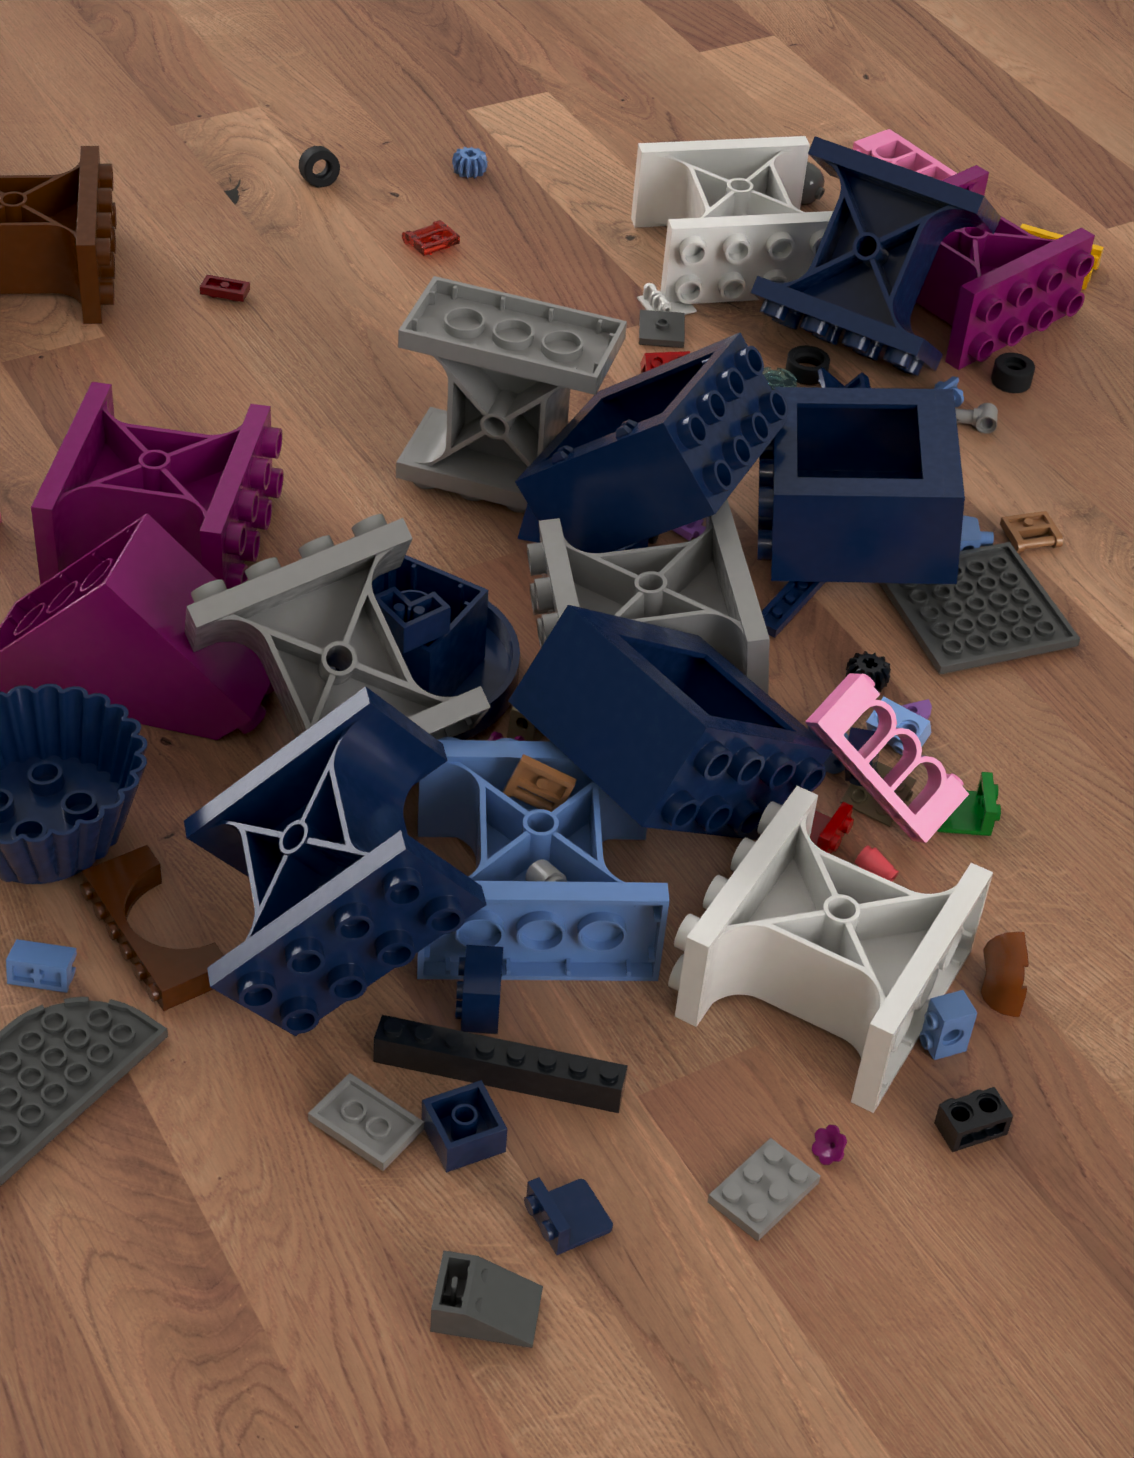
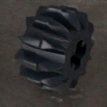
(872, 666)

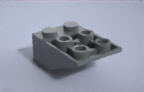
(484, 1301)

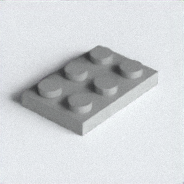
(366, 1121)
(763, 1189)

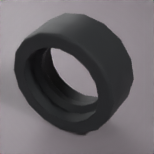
(810, 355)

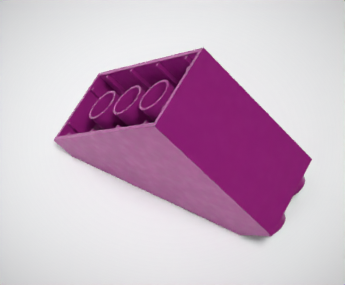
(120, 632)

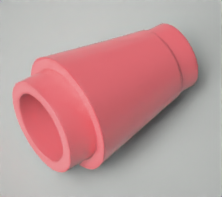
(874, 862)

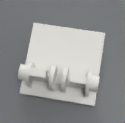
(654, 300)

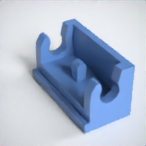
(40, 965)

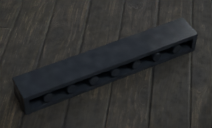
(500, 1063)

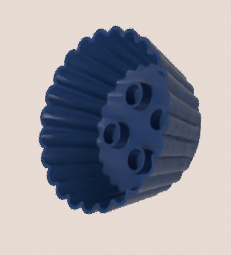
(63, 780)

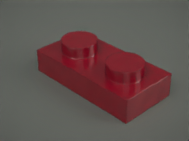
(225, 288)

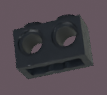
(973, 1119)

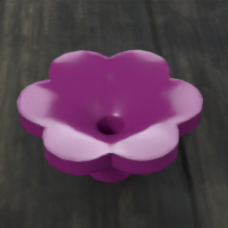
(829, 1144)

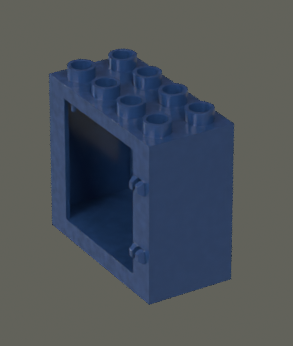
(657, 448)
(863, 487)
(666, 725)

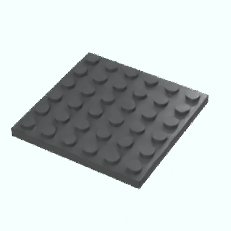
(986, 617)

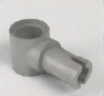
(982, 418)

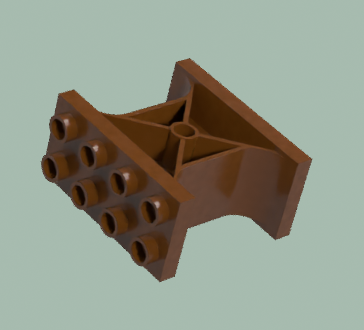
(61, 234)

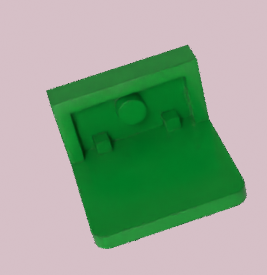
(977, 811)

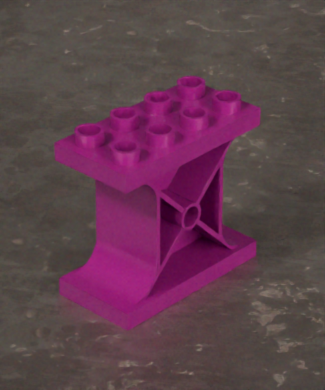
(1002, 282)
(194, 485)

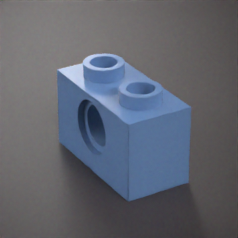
(948, 1025)

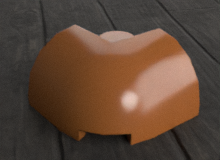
(1005, 973)

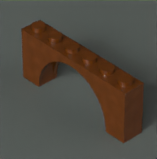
(169, 973)

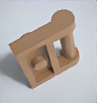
(1031, 525)
(541, 781)

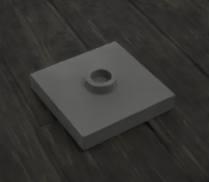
(662, 328)

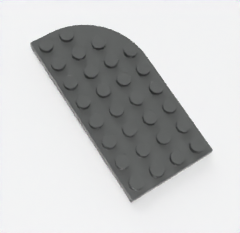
(60, 1064)

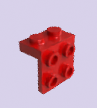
(829, 831)

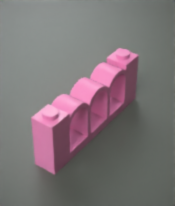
(890, 145)
(937, 799)

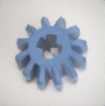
(469, 162)

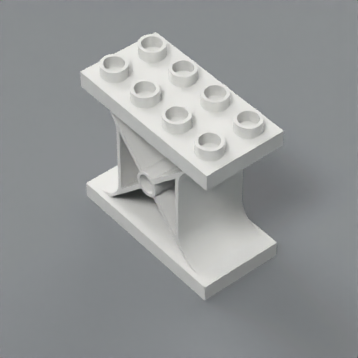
(727, 214)
(827, 943)

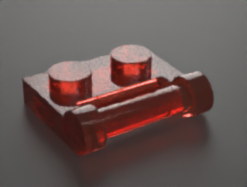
(431, 238)

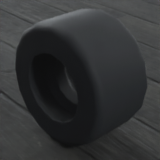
(330, 172)
(1013, 372)

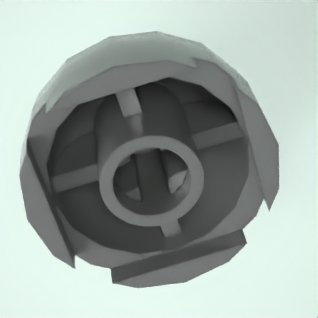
(813, 184)

